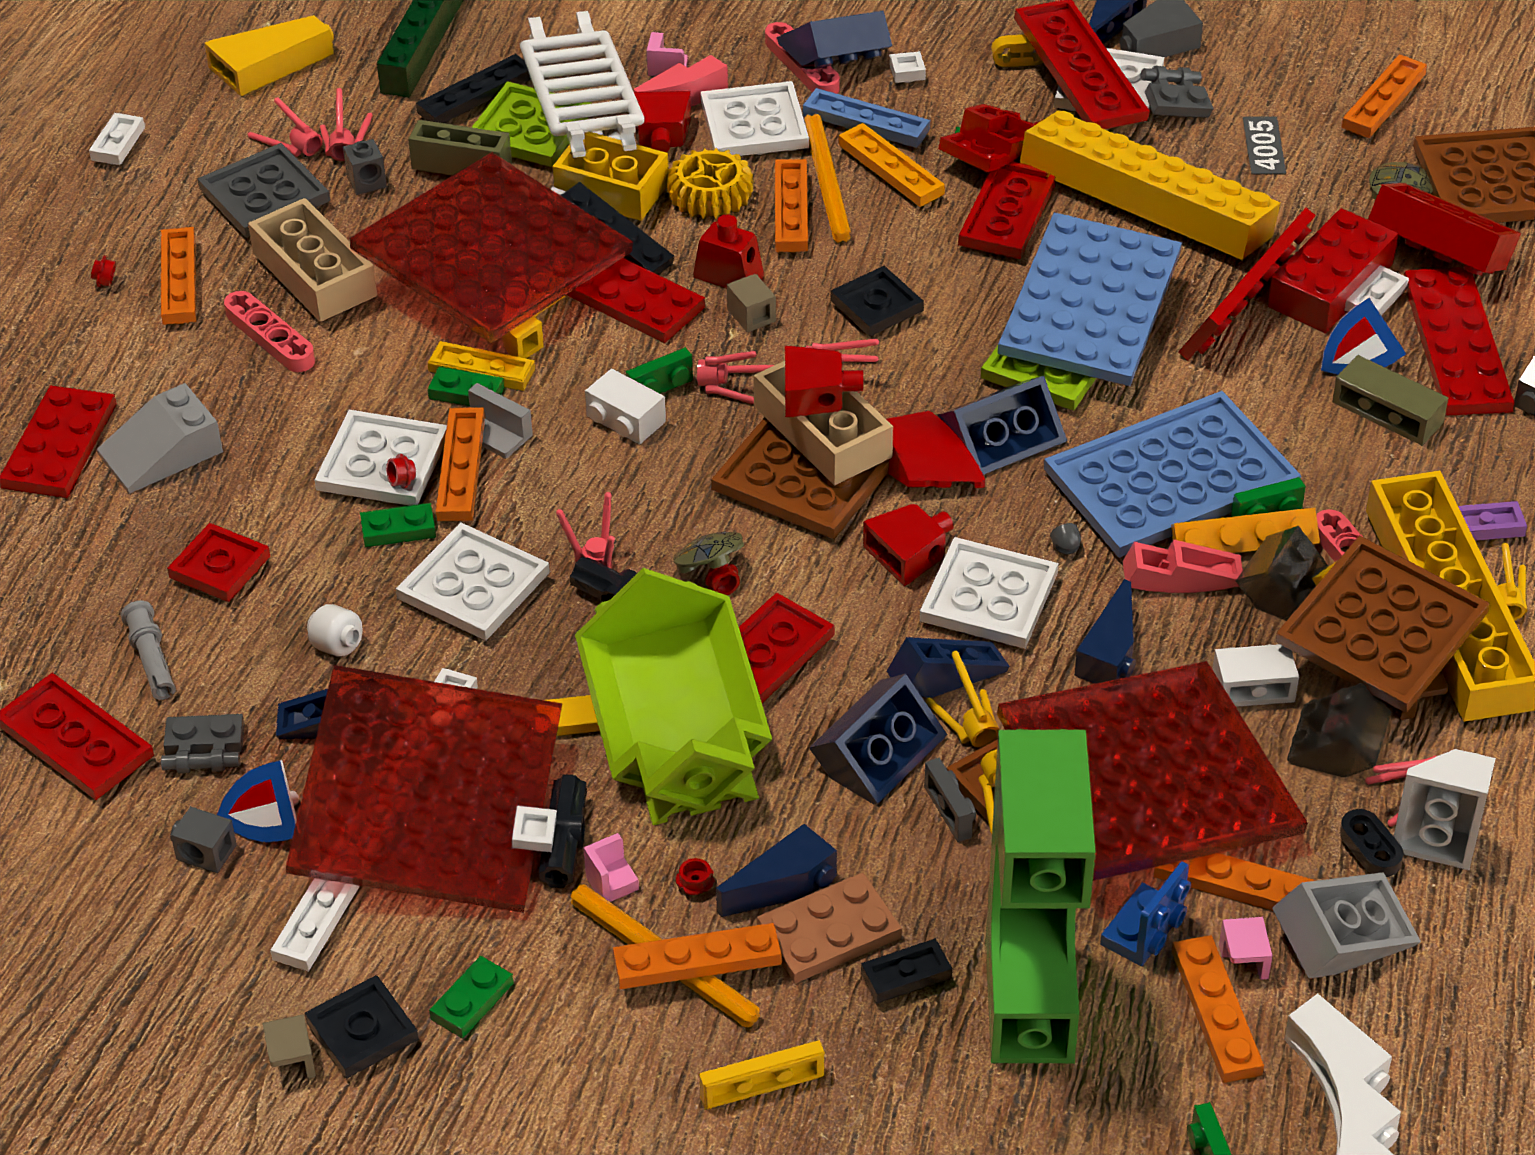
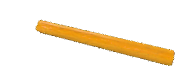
(827, 179)
(633, 932)

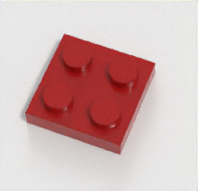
(218, 562)

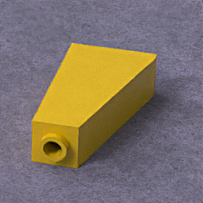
(268, 53)

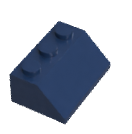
(838, 39)
(1008, 424)
(879, 739)

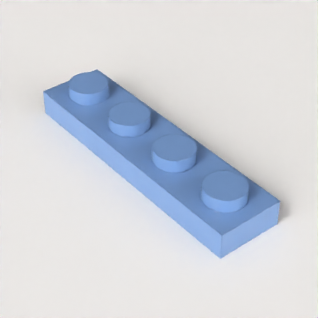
(851, 112)

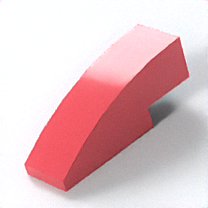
(702, 76)
(1181, 568)

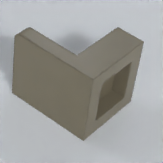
(751, 303)
(289, 1043)

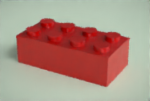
(1444, 228)
(1330, 268)

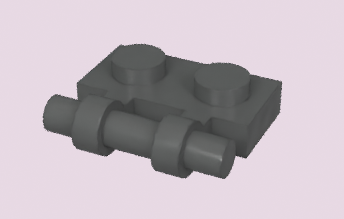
(1176, 99)
(203, 742)

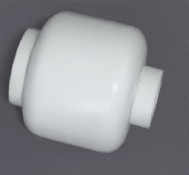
(334, 630)

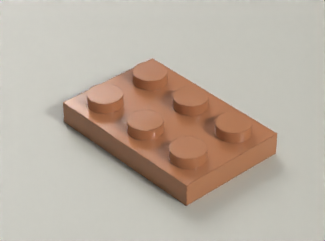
(831, 927)

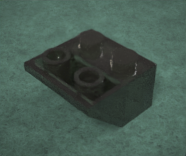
(1282, 572)
(1340, 732)

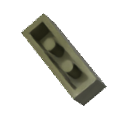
(452, 148)
(1390, 400)

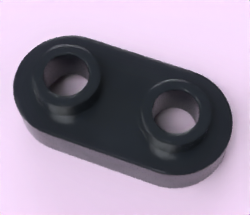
(1376, 848)

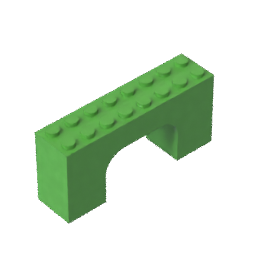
(1036, 882)

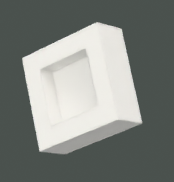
(907, 67)
(534, 828)

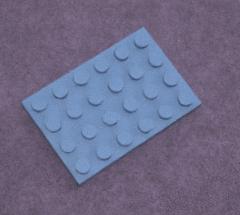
(1090, 299)
(1167, 471)

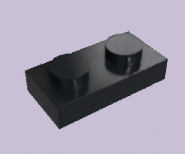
(906, 970)

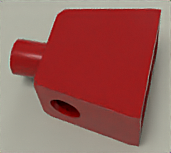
(666, 119)
(727, 253)
(816, 381)
(907, 540)

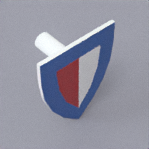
(1362, 334)
(262, 804)

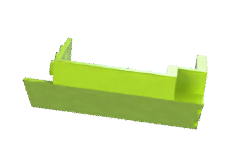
(674, 694)

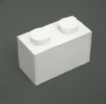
(625, 406)
(1257, 674)

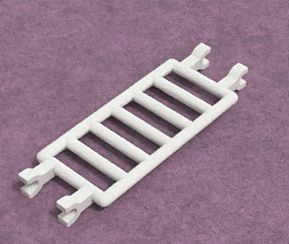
(575, 129)

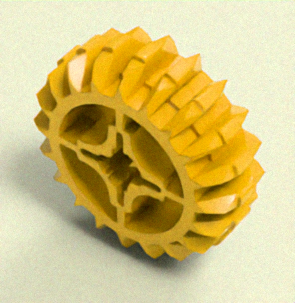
(710, 183)

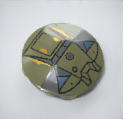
(1399, 173)
(708, 549)

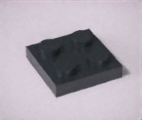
(876, 300)
(361, 1026)

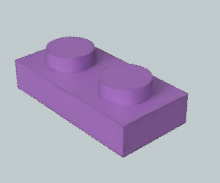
(1494, 520)

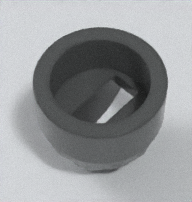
(1066, 538)

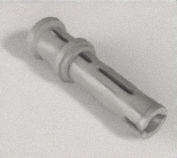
(146, 638)

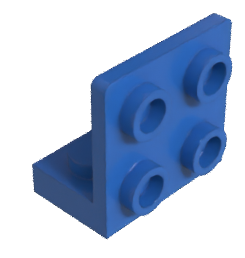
(1148, 917)

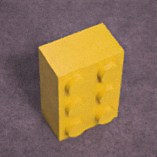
(621, 178)

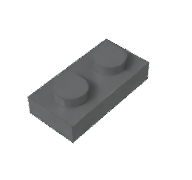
(945, 794)

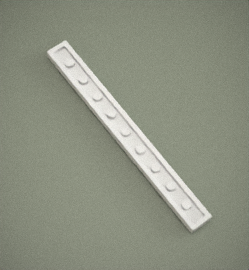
(327, 900)

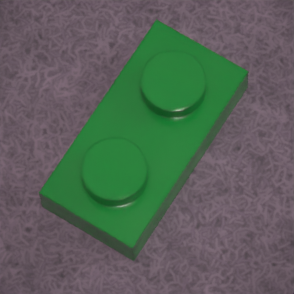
(665, 371)
(453, 385)
(1270, 498)
(397, 525)
(471, 996)
(1206, 1133)

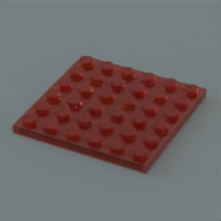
(491, 246)
(1166, 768)
(423, 788)

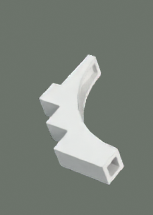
(1351, 1075)

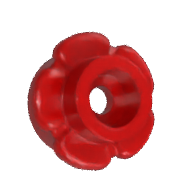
(103, 271)
(400, 471)
(723, 579)
(695, 869)

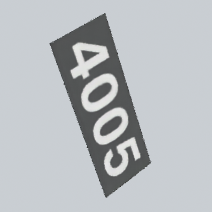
(1264, 145)

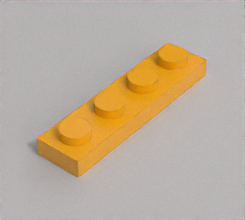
(891, 164)
(1245, 532)

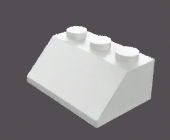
(1444, 807)

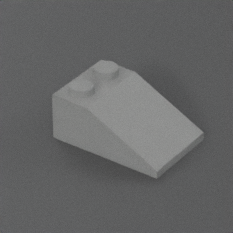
(161, 439)
(1344, 923)

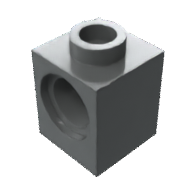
(364, 166)
(203, 839)

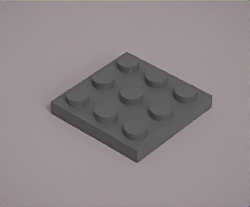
(261, 186)

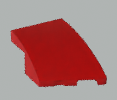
(987, 137)
(930, 453)

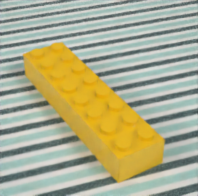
(1151, 184)
(1424, 525)

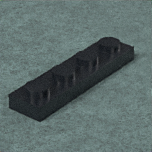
(473, 90)
(645, 250)

